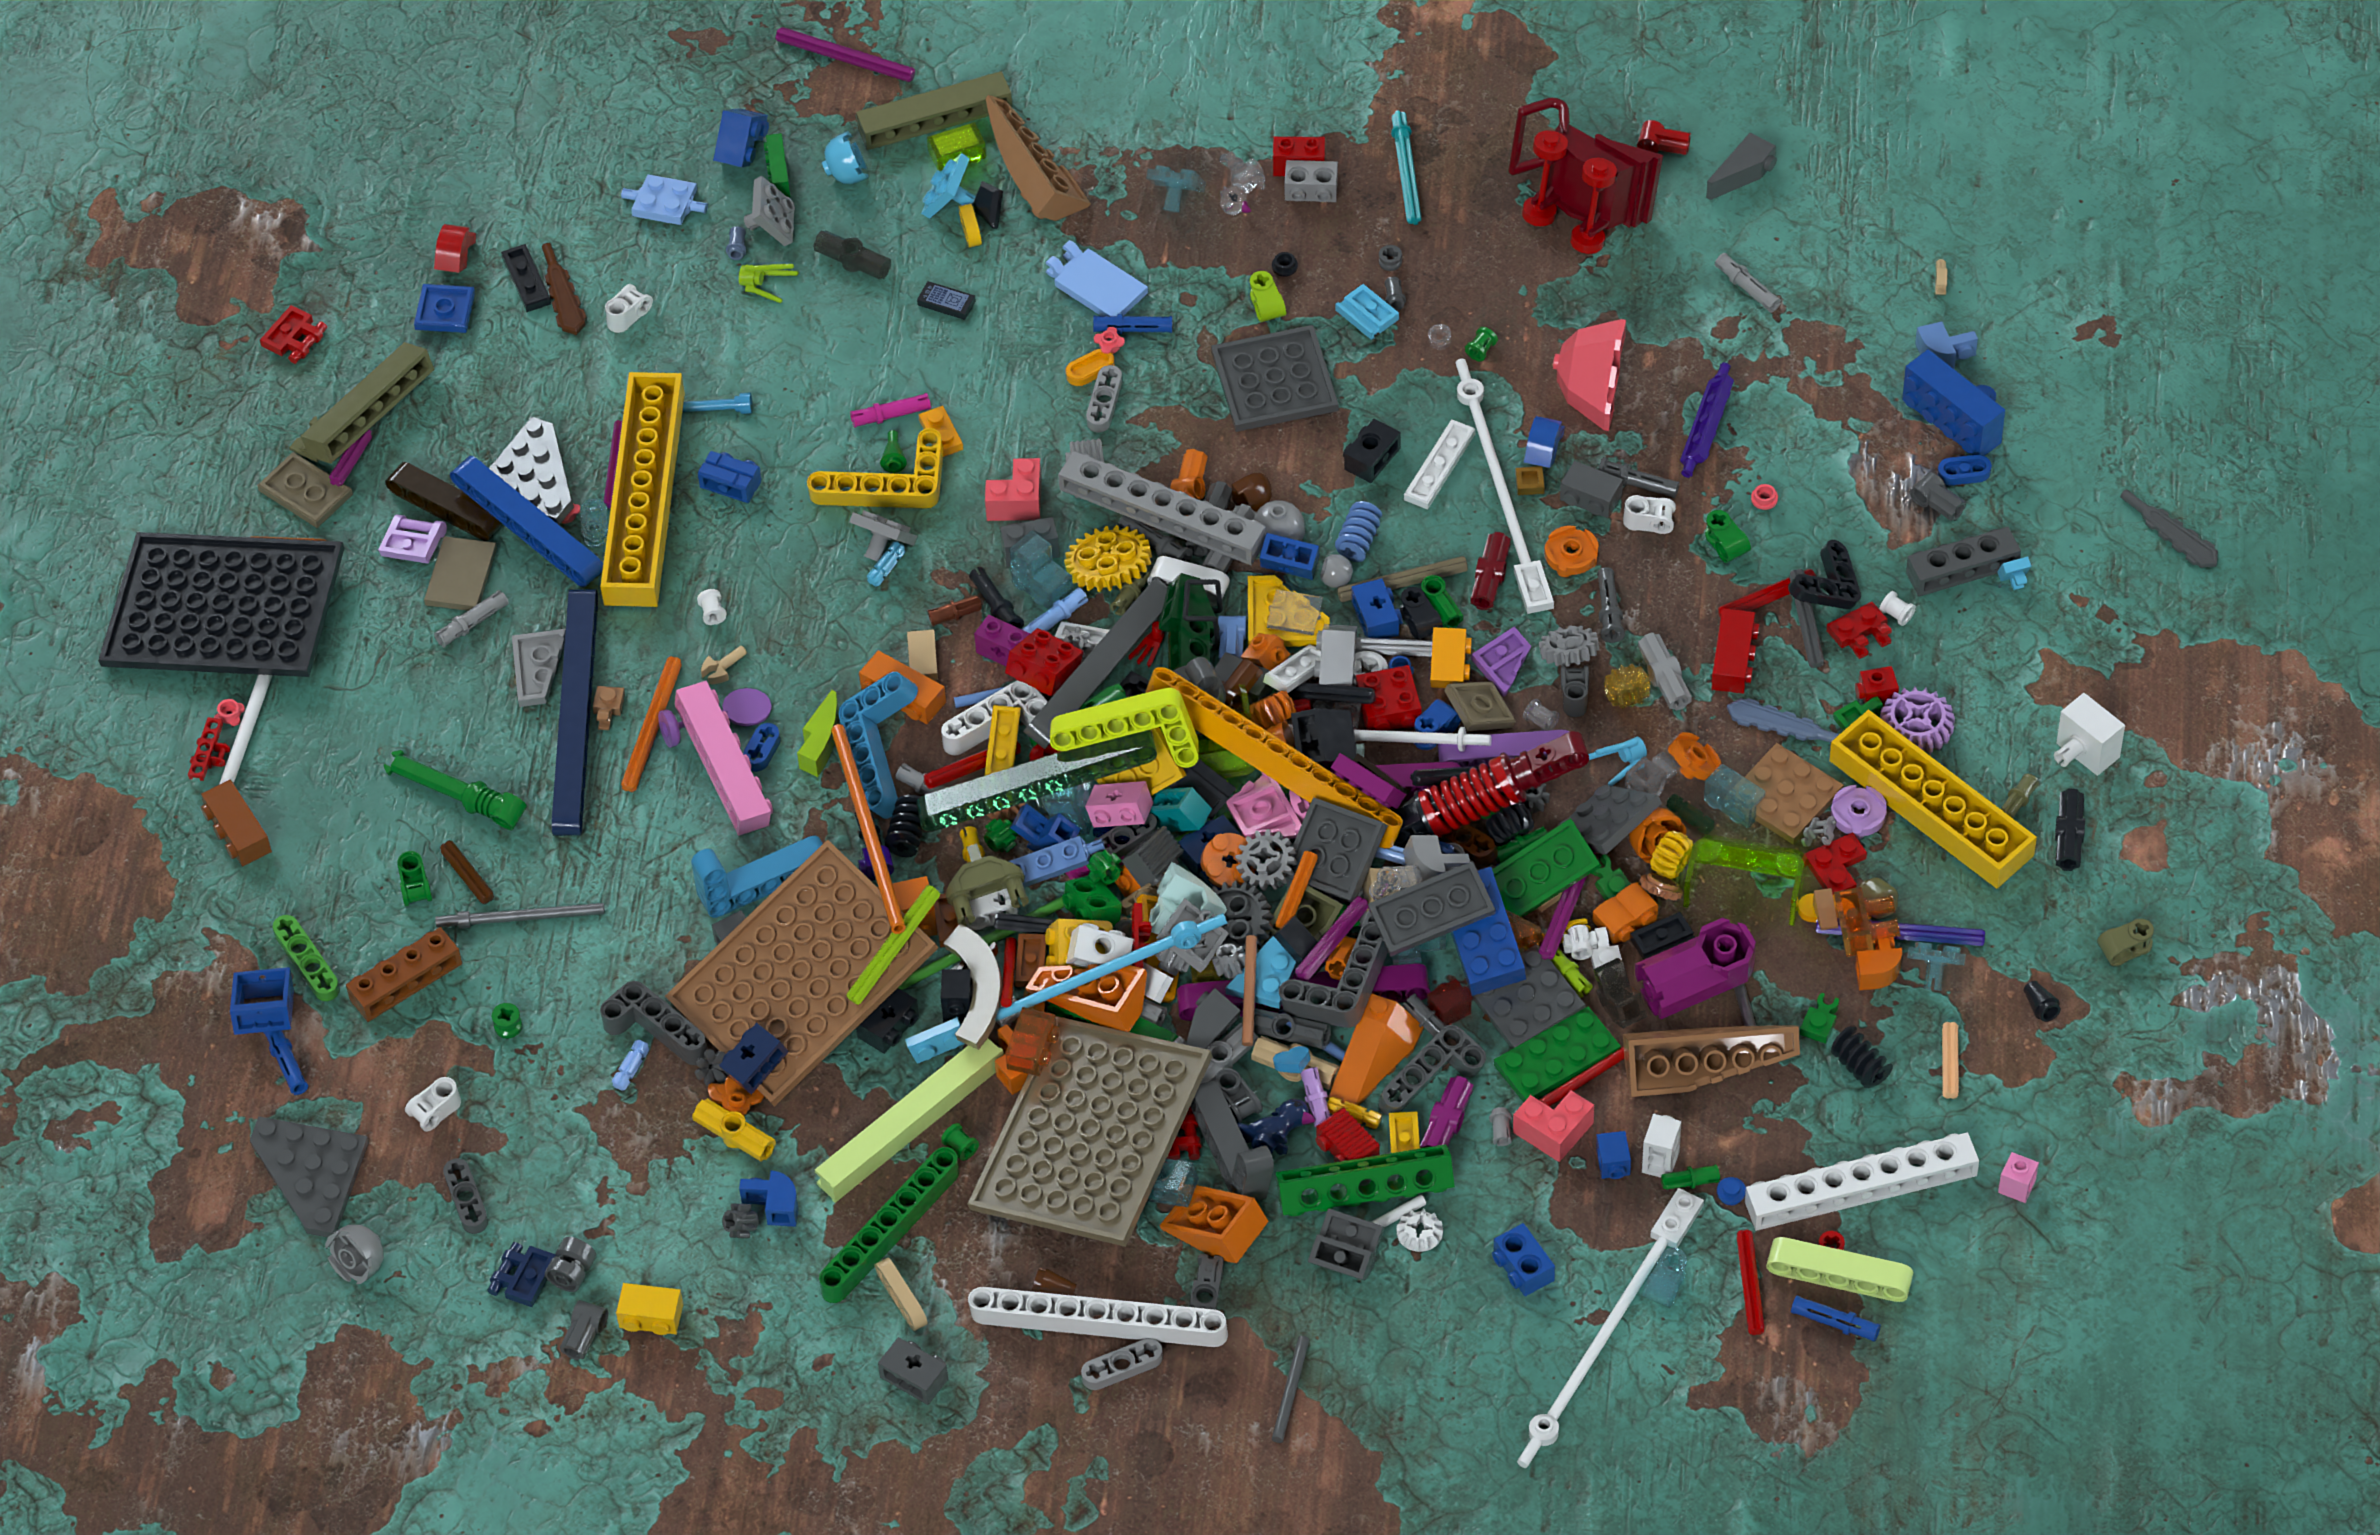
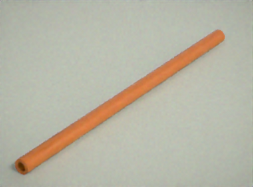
(868, 829)

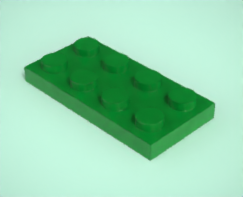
(1544, 869)
(1556, 1055)

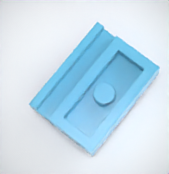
(1367, 311)

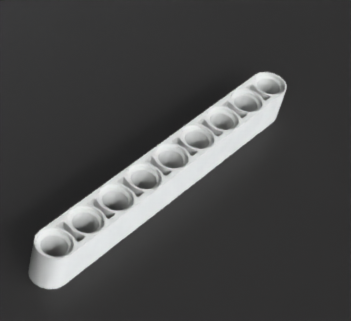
(1087, 1307)

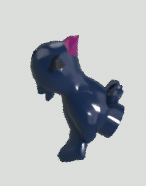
(1274, 1129)

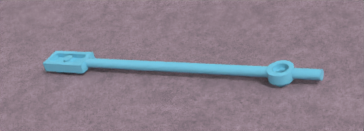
(943, 1038)

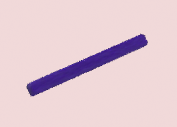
(1928, 933)

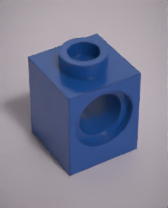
(1613, 1155)

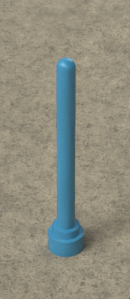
(739, 403)

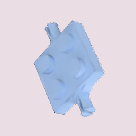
(664, 199)

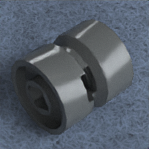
(570, 1264)

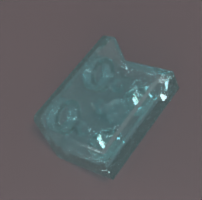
(1733, 795)

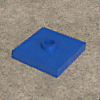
(444, 308)

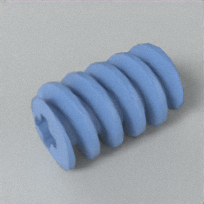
(1358, 531)

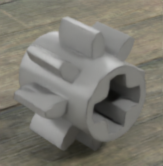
(1083, 644)
(1229, 960)
(1171, 962)

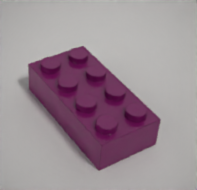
(1367, 782)

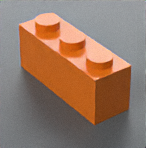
(930, 693)

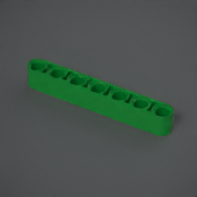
(887, 1236)

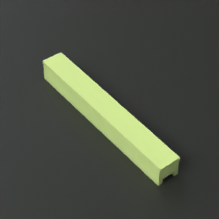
(907, 1119)

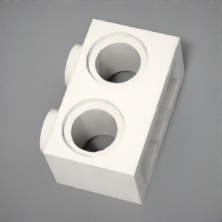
(1661, 1145)

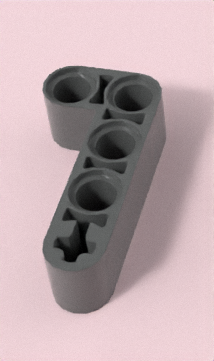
(660, 1025)
(1426, 1073)

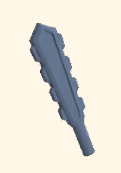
(1767, 718)

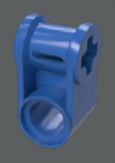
(1436, 719)

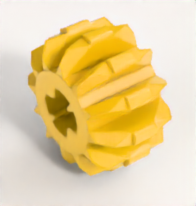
(1671, 854)

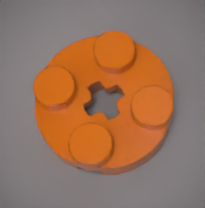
(1571, 563)
(1693, 757)
(1212, 863)

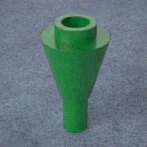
(893, 457)

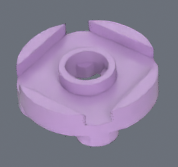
(1860, 824)

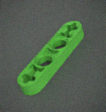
(308, 956)

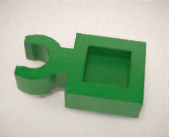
(1610, 881)
(1820, 1021)

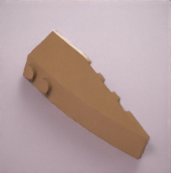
(1042, 183)
(1700, 1056)

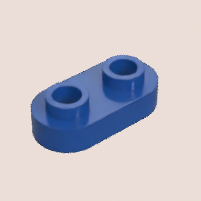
(1963, 469)

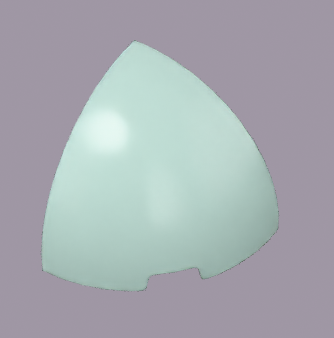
(1176, 886)

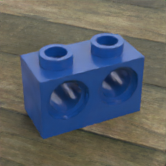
(1529, 1257)

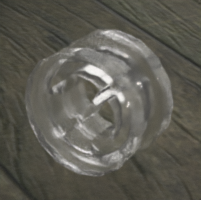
(1439, 330)

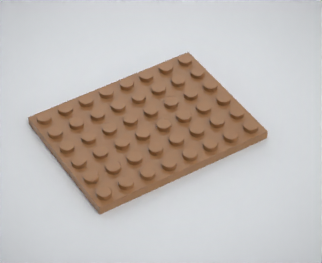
(795, 966)

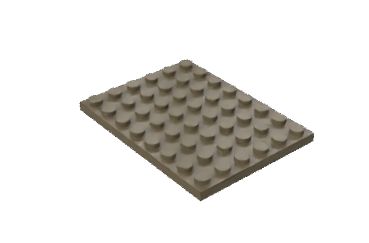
(1091, 1132)

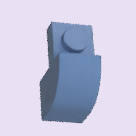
(1946, 348)

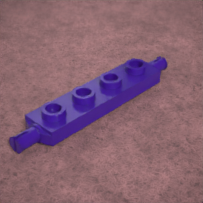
(1707, 420)

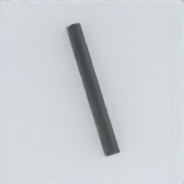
(1290, 1389)

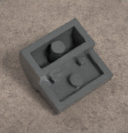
(1346, 1245)

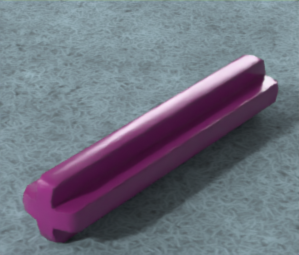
(349, 459)

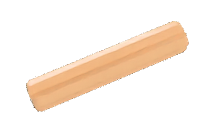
(1950, 1060)

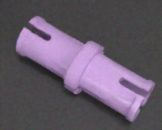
(1315, 1095)

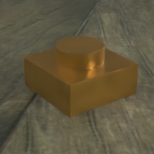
(1529, 480)

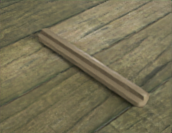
(1411, 576)

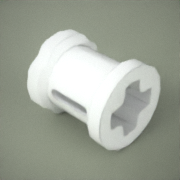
(711, 606)
(1897, 608)

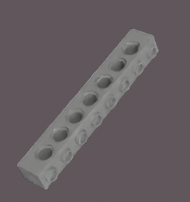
(1162, 507)

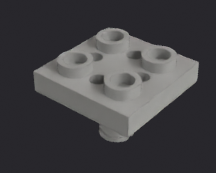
(771, 211)
(882, 532)
(1203, 952)

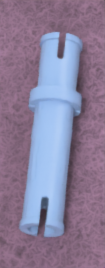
(1058, 612)

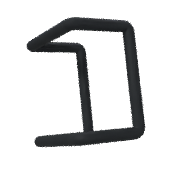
(1219, 609)

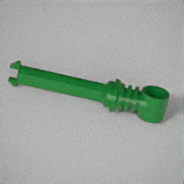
(476, 797)

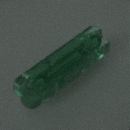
(1690, 814)

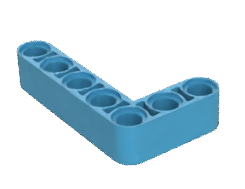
(860, 718)
(729, 891)

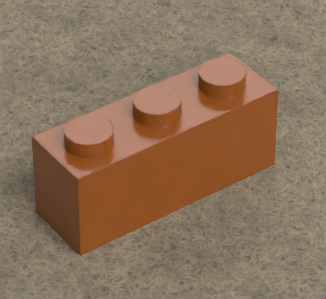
(235, 823)

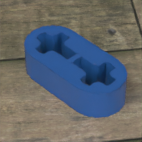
(766, 749)

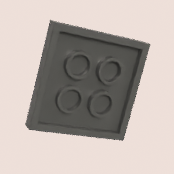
(1612, 815)
(1344, 847)
(1532, 1004)

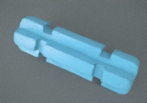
(885, 563)

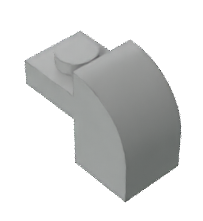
(1427, 855)

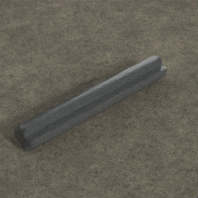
(1808, 629)

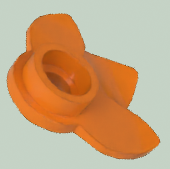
(733, 1096)

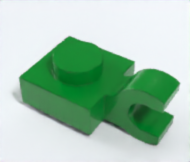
(1848, 714)

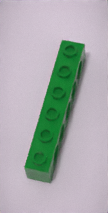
(1351, 1172)

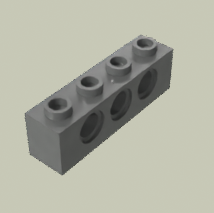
(1961, 561)

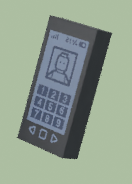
(946, 300)

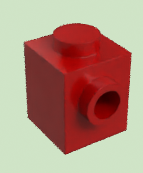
(1876, 683)

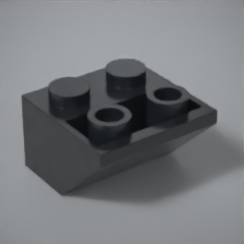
(1324, 734)

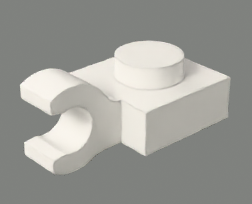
(1604, 952)

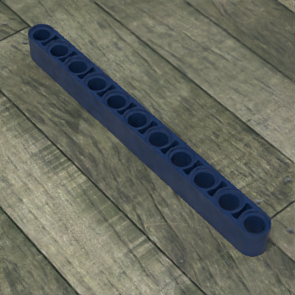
(575, 713)

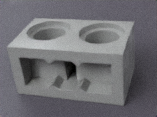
(1311, 181)

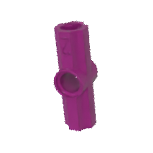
(1449, 1113)

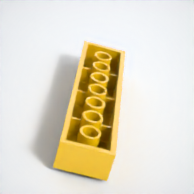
(1933, 799)

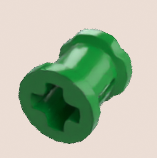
(1481, 343)
(960, 1142)

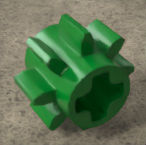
(1000, 835)
(1104, 867)

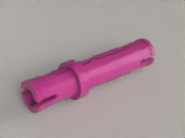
(878, 413)

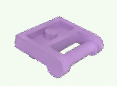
(411, 545)

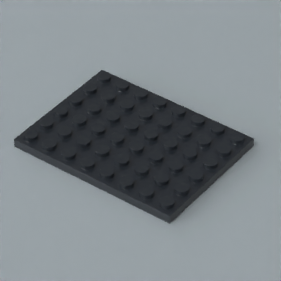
(222, 604)

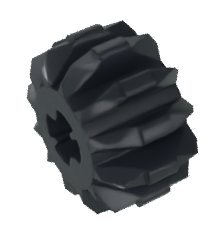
(1509, 823)

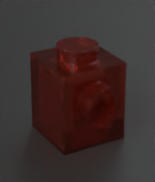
(1450, 1001)

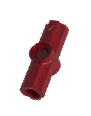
(1490, 570)

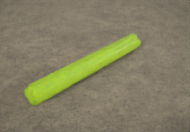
(892, 945)

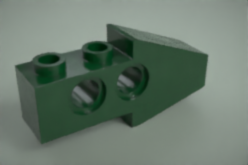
(1186, 638)

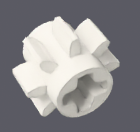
(1579, 942)

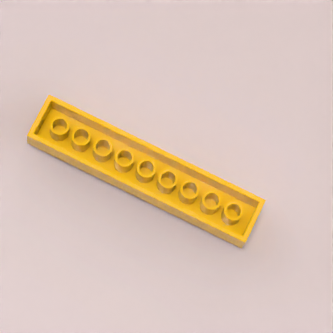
(642, 489)

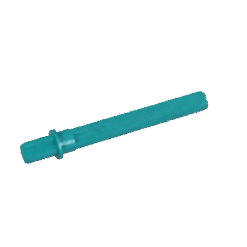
(1401, 133)

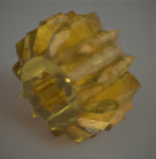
(1627, 686)

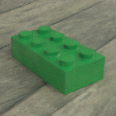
(777, 165)

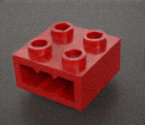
(1043, 661)
(1395, 702)

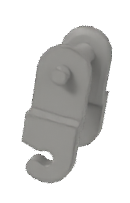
(1811, 832)

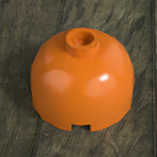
(1652, 829)

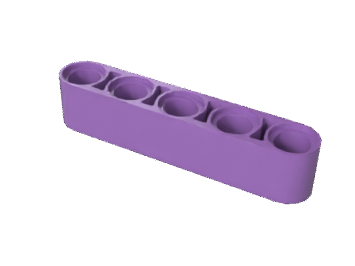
(1508, 742)

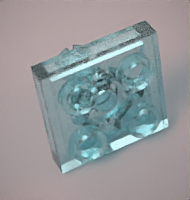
(1175, 184)
(1935, 961)

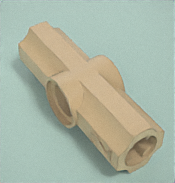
(1266, 1049)

